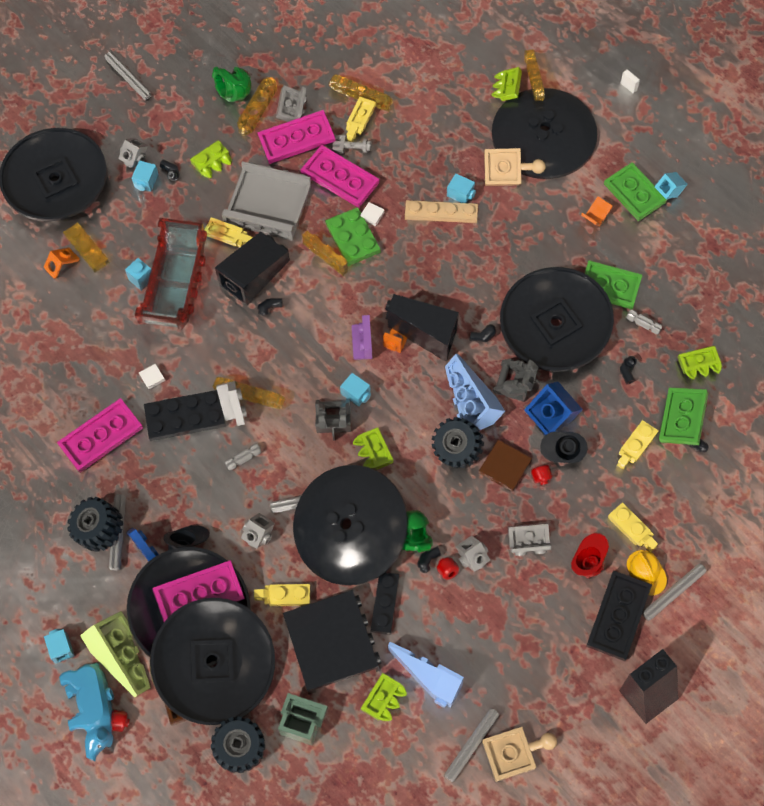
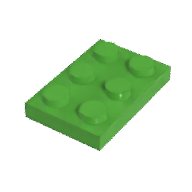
(635, 191)
(352, 236)
(617, 283)
(683, 416)

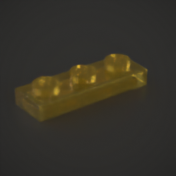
(86, 247)
(325, 252)

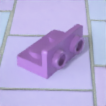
(362, 339)

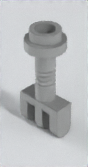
(342, 143)

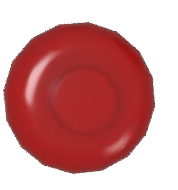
(541, 474)
(447, 568)
(119, 720)

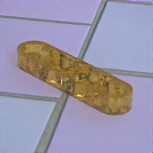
(534, 75)
(358, 90)
(255, 105)
(255, 394)

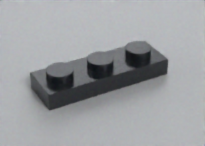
(385, 603)

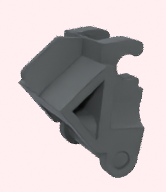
(524, 380)
(334, 422)

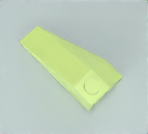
(114, 648)

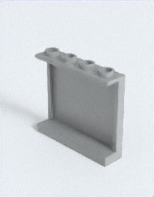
(268, 200)

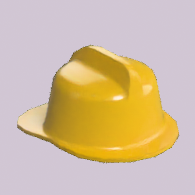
(647, 568)

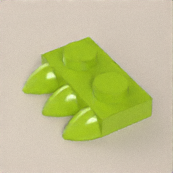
(508, 84)
(211, 158)
(700, 361)
(374, 448)
(383, 697)

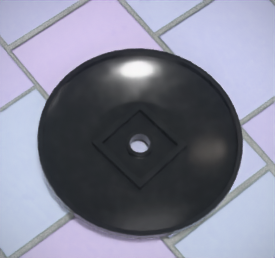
(562, 147)
(51, 153)
(559, 295)
(375, 532)
(142, 608)
(242, 667)

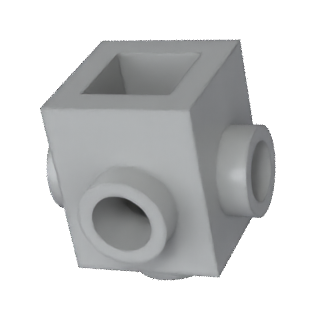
(132, 152)
(257, 531)
(473, 553)

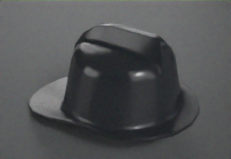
(563, 447)
(186, 537)

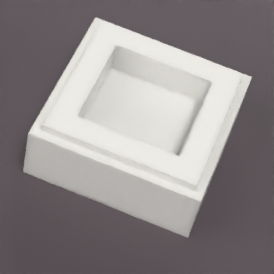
(630, 81)
(372, 214)
(151, 376)

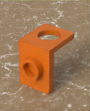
(598, 211)
(60, 257)
(392, 342)

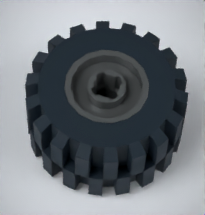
(457, 442)
(95, 524)
(238, 744)

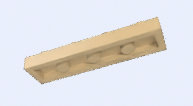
(441, 211)

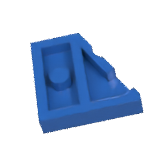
(139, 539)

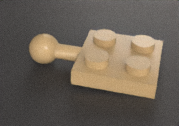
(505, 166)
(511, 753)

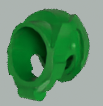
(236, 84)
(417, 535)

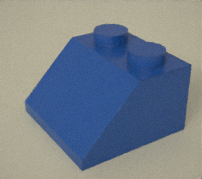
(553, 408)

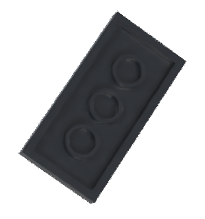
(184, 415)
(619, 615)

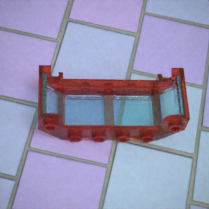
(174, 274)

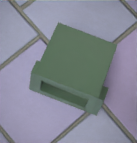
(301, 718)

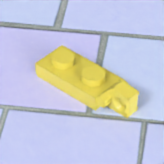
(359, 118)
(226, 232)
(636, 444)
(633, 527)
(284, 595)

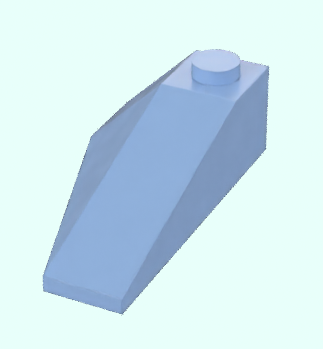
(472, 396)
(438, 682)

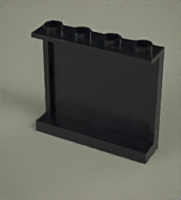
(331, 640)

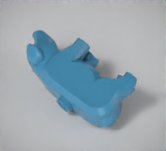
(94, 704)

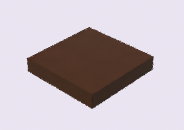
(505, 465)

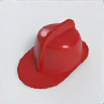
(590, 556)

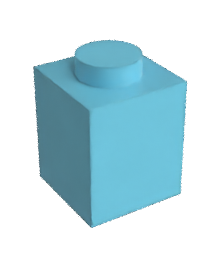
(145, 176)
(671, 185)
(461, 189)
(138, 273)
(355, 390)
(59, 645)

